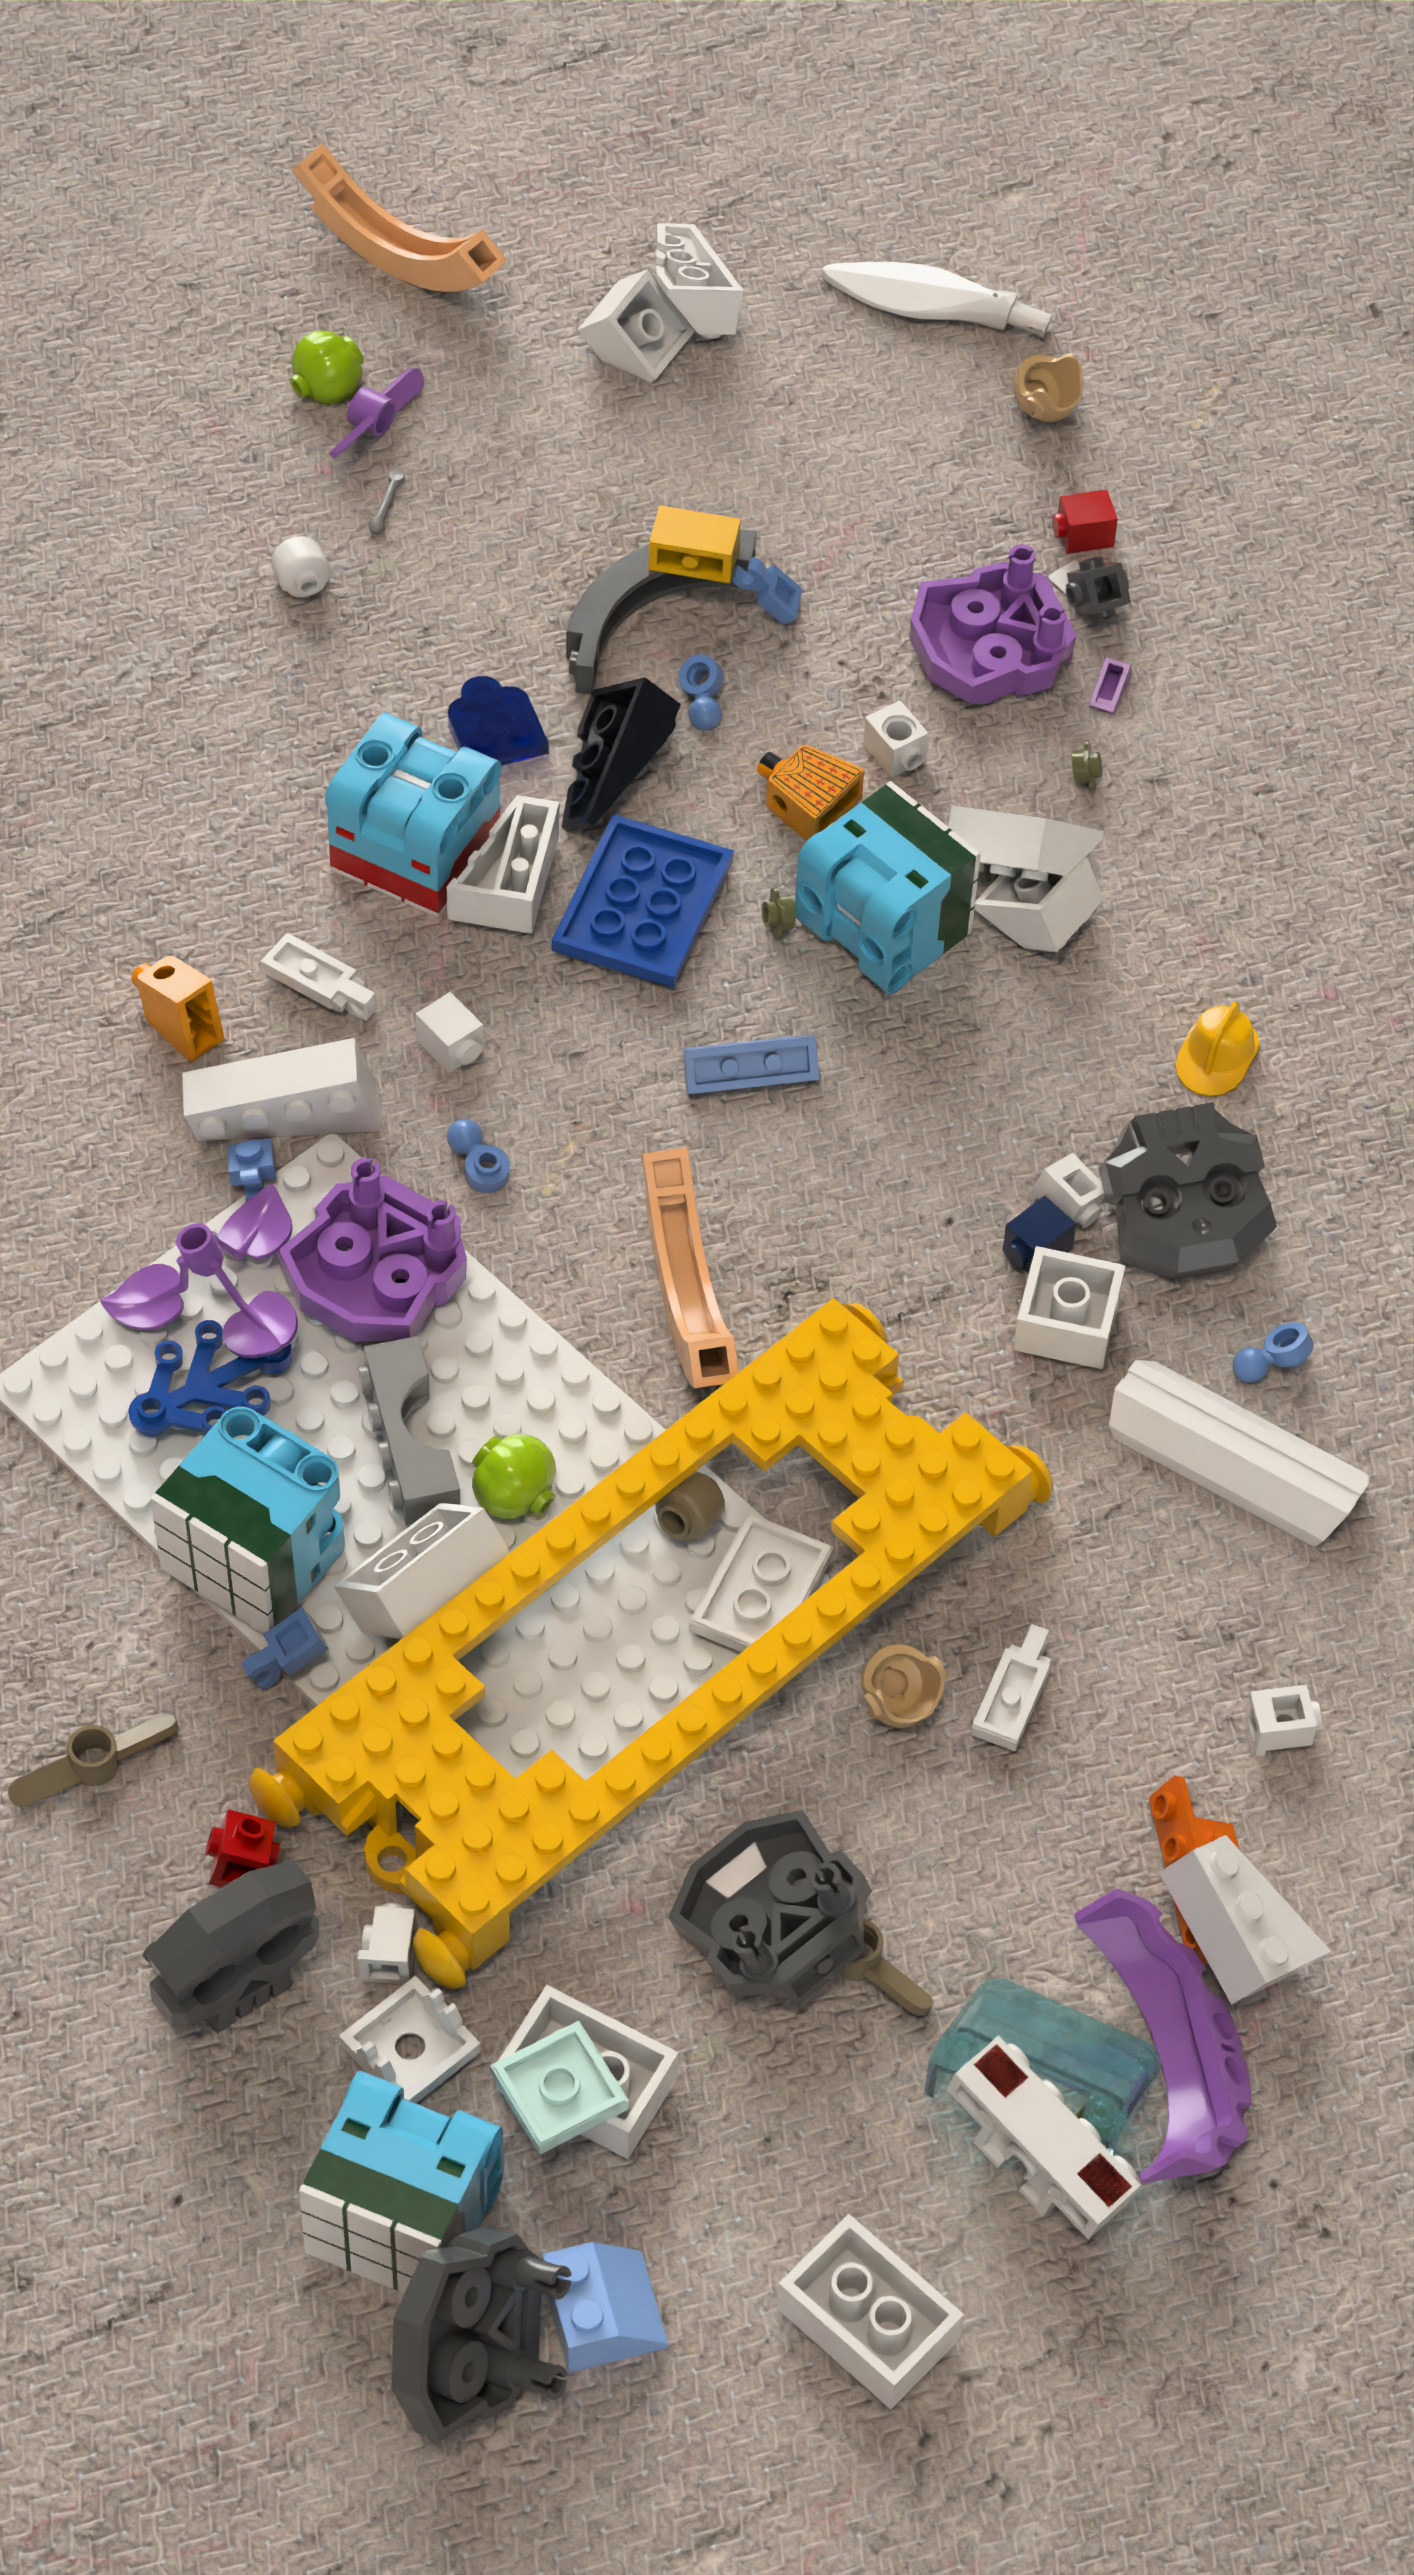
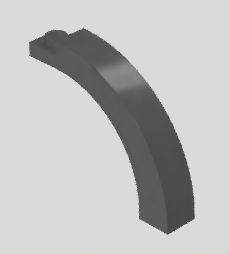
(618, 595)

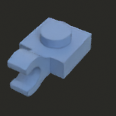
(775, 589)
(251, 1164)
(289, 1648)

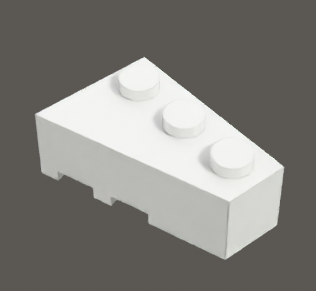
(510, 870)
(1239, 1919)

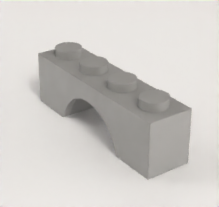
(398, 1384)

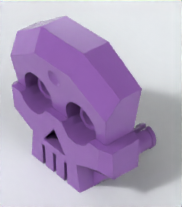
(1011, 620)
(390, 1239)

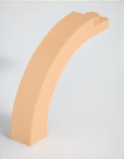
(386, 241)
(694, 1319)

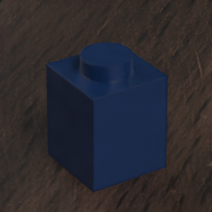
(1039, 1226)

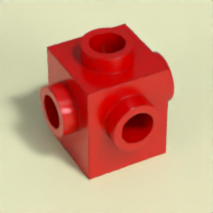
(243, 1842)

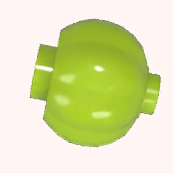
(326, 367)
(514, 1476)

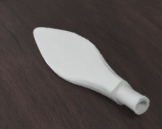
(933, 294)

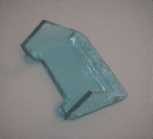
(1060, 2045)

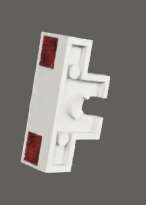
(1059, 2151)

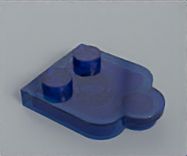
(496, 721)

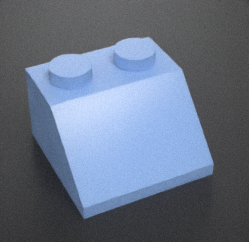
(608, 2306)

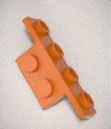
(1181, 1833)

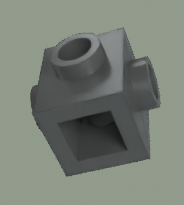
(1097, 587)

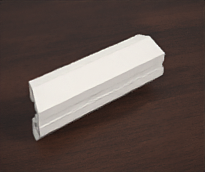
(1233, 1452)

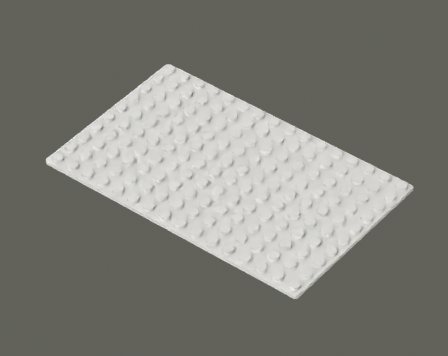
(566, 1673)

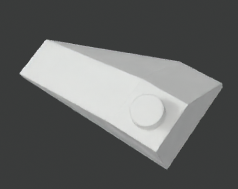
(697, 280)

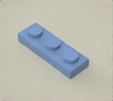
(750, 1064)

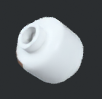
(300, 564)

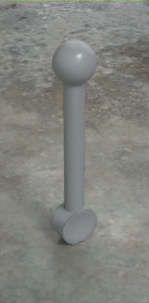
(396, 478)

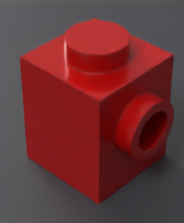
(1085, 521)

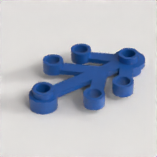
(201, 1385)

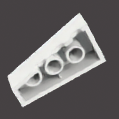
(284, 1095)

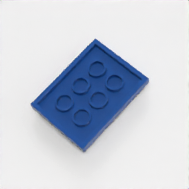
(642, 900)

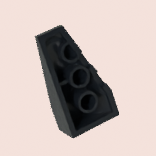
(619, 736)

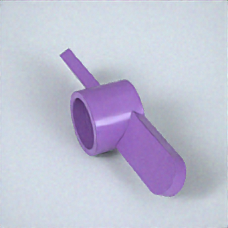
(376, 411)

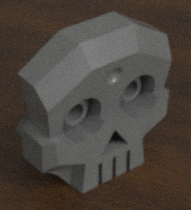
(1196, 1227)
(792, 1932)
(234, 1948)
(473, 2331)

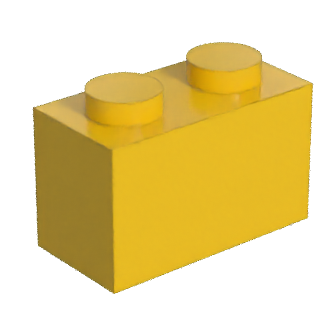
(694, 544)

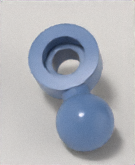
(704, 711)
(466, 1138)
(1284, 1346)

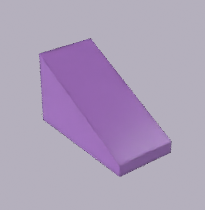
(1110, 685)

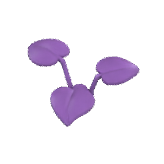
(257, 1229)

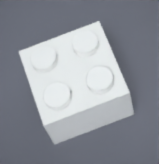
(1069, 1307)

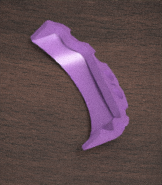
(1190, 2029)

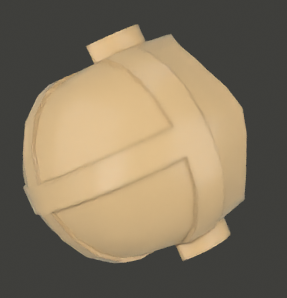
(1048, 386)
(902, 1685)

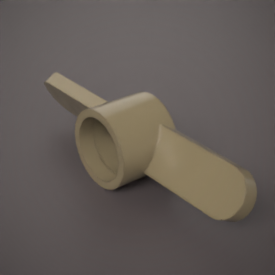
(70, 1770)
(886, 1975)

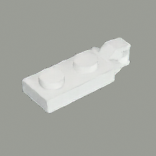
(319, 977)
(1013, 1691)

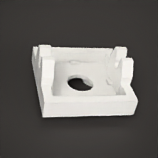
(411, 2012)

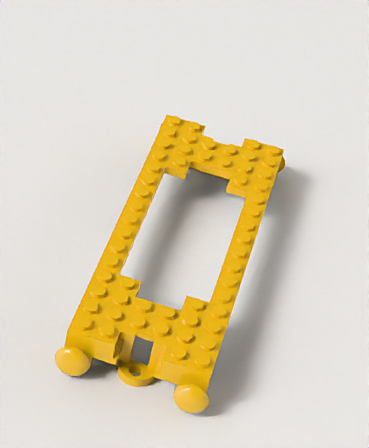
(500, 1838)

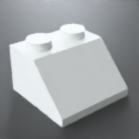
(637, 327)
(1041, 912)

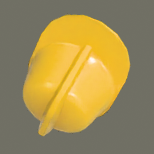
(1217, 1051)

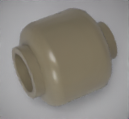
(691, 1508)

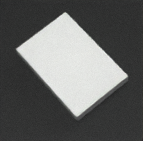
(759, 1582)

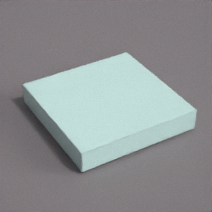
(559, 2087)

